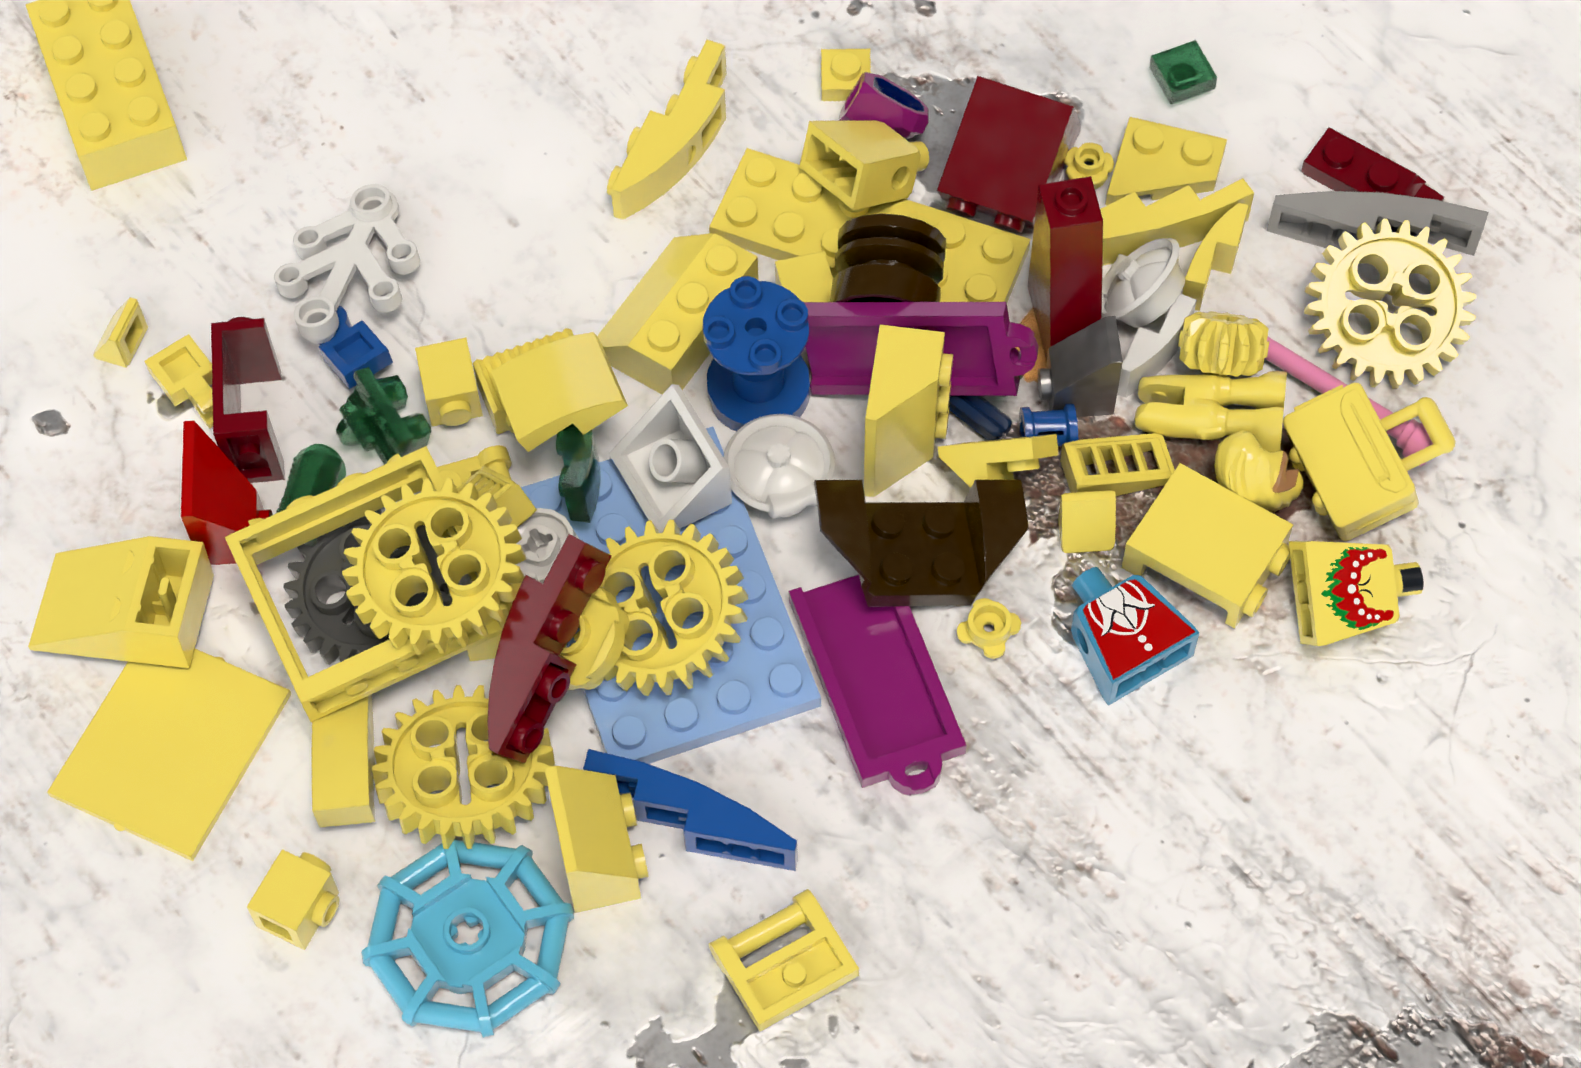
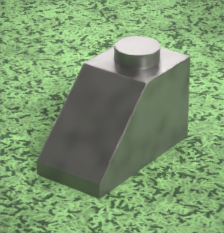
(1084, 370)

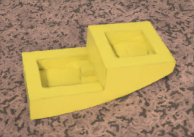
(1215, 252)

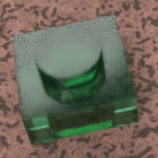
(1183, 72)

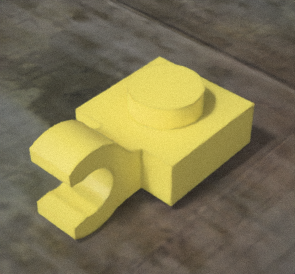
(184, 374)

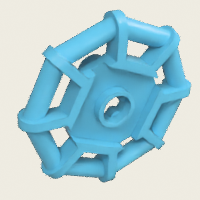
(465, 966)

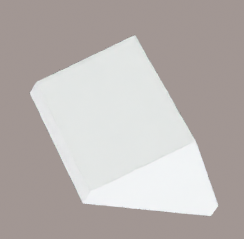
(673, 463)

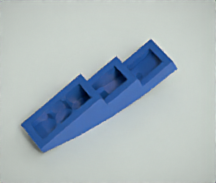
(709, 819)

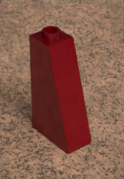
(1066, 259)

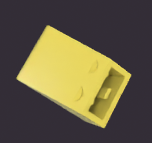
(126, 601)

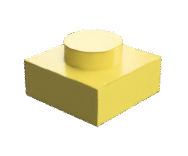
(841, 71)

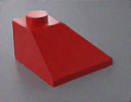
(214, 495)

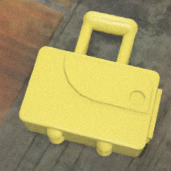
(1353, 460)

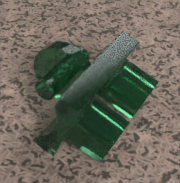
(373, 418)

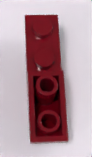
(528, 665)

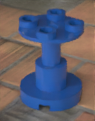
(756, 350)

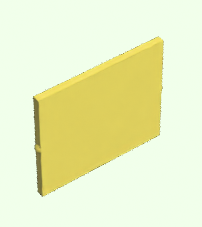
(170, 749)

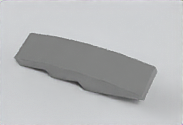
(1325, 215)

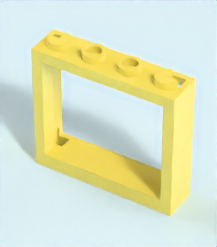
(311, 518)

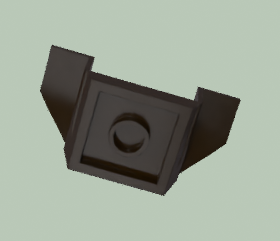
(923, 548)

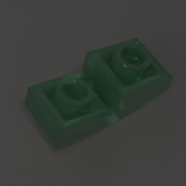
(581, 472)

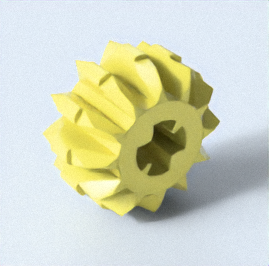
(1223, 343)

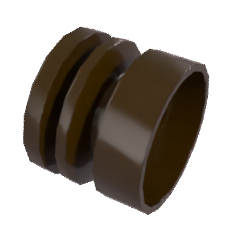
(888, 260)

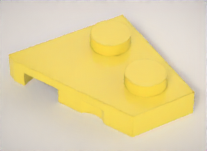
(1164, 160)

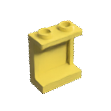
(1210, 543)

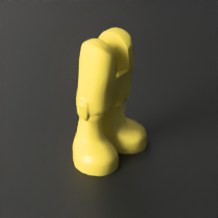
(1196, 406)

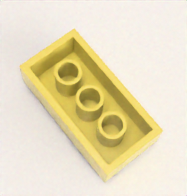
(106, 88)

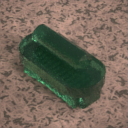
(312, 473)

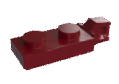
(1352, 167)

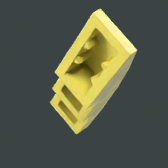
(1177, 216)

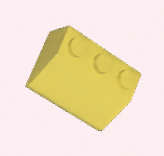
(660, 324)
(905, 404)

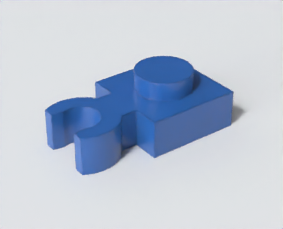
(354, 349)

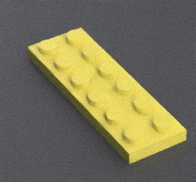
(788, 214)

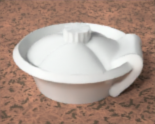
(1143, 283)
(777, 463)

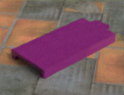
(976, 333)
(879, 686)

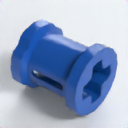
(1050, 422)

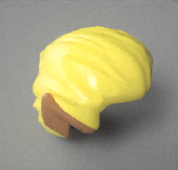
(1256, 473)

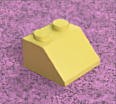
(595, 837)

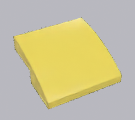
(558, 387)

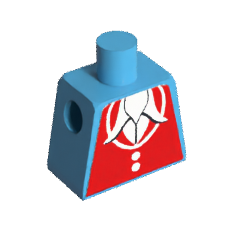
(1128, 633)

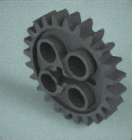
(322, 576)

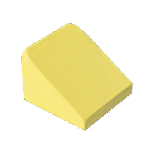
(122, 335)
(1087, 521)

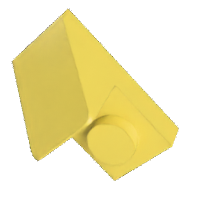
(997, 457)

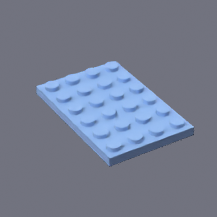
(764, 672)

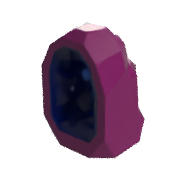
(884, 101)

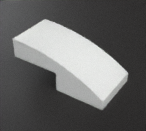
(1153, 351)

